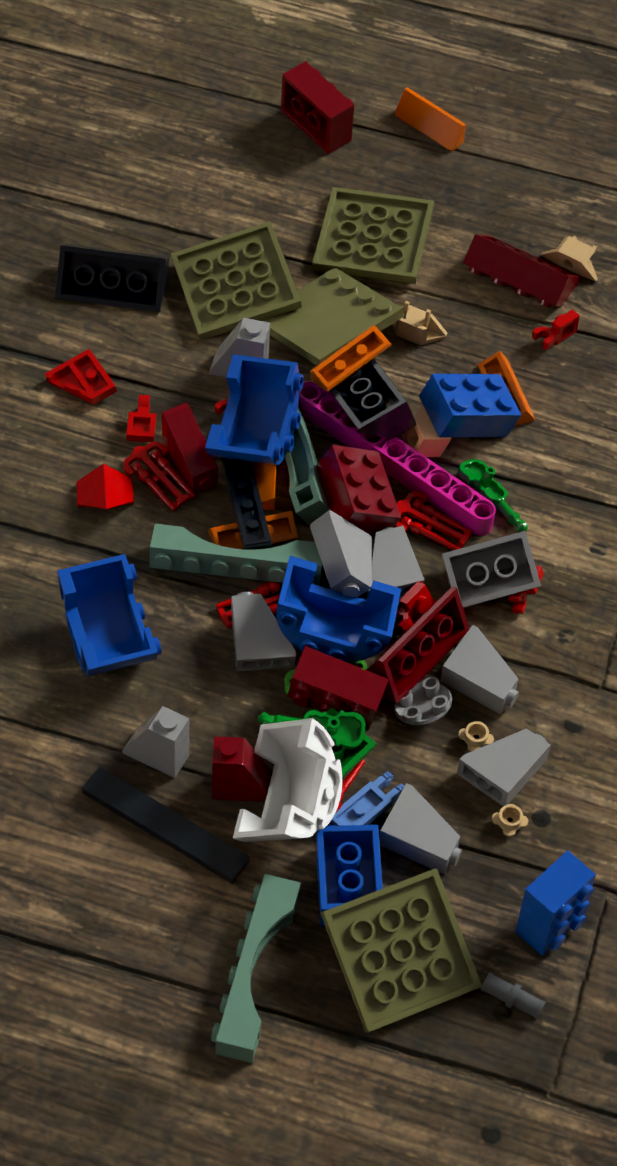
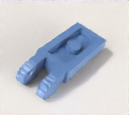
(367, 803)

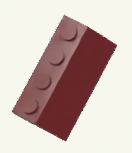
(520, 269)
(421, 645)

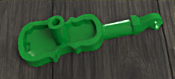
(481, 478)
(344, 729)

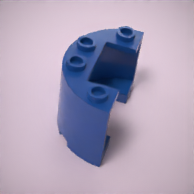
(259, 411)
(105, 616)
(331, 621)

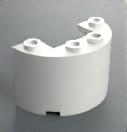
(302, 785)

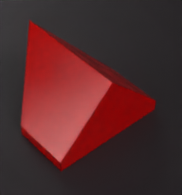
(104, 489)

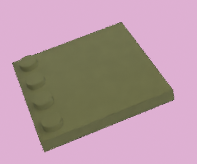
(374, 235)
(235, 280)
(332, 315)
(401, 950)

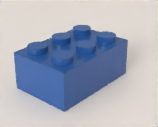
(469, 405)
(346, 864)
(555, 903)

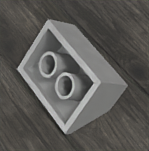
(492, 569)

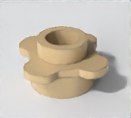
(476, 729)
(512, 812)

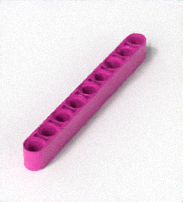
(401, 462)

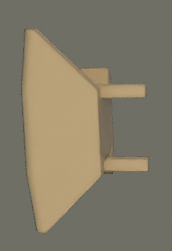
(574, 257)
(418, 326)

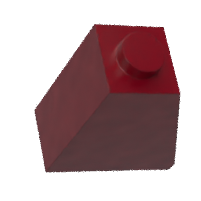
(188, 449)
(238, 771)

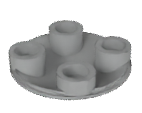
(424, 703)

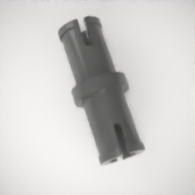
(513, 995)

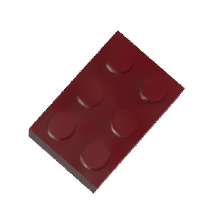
(317, 107)
(358, 488)
(336, 684)

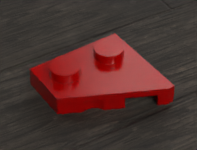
(83, 378)

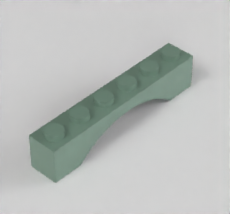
(305, 483)
(182, 551)
(241, 1025)

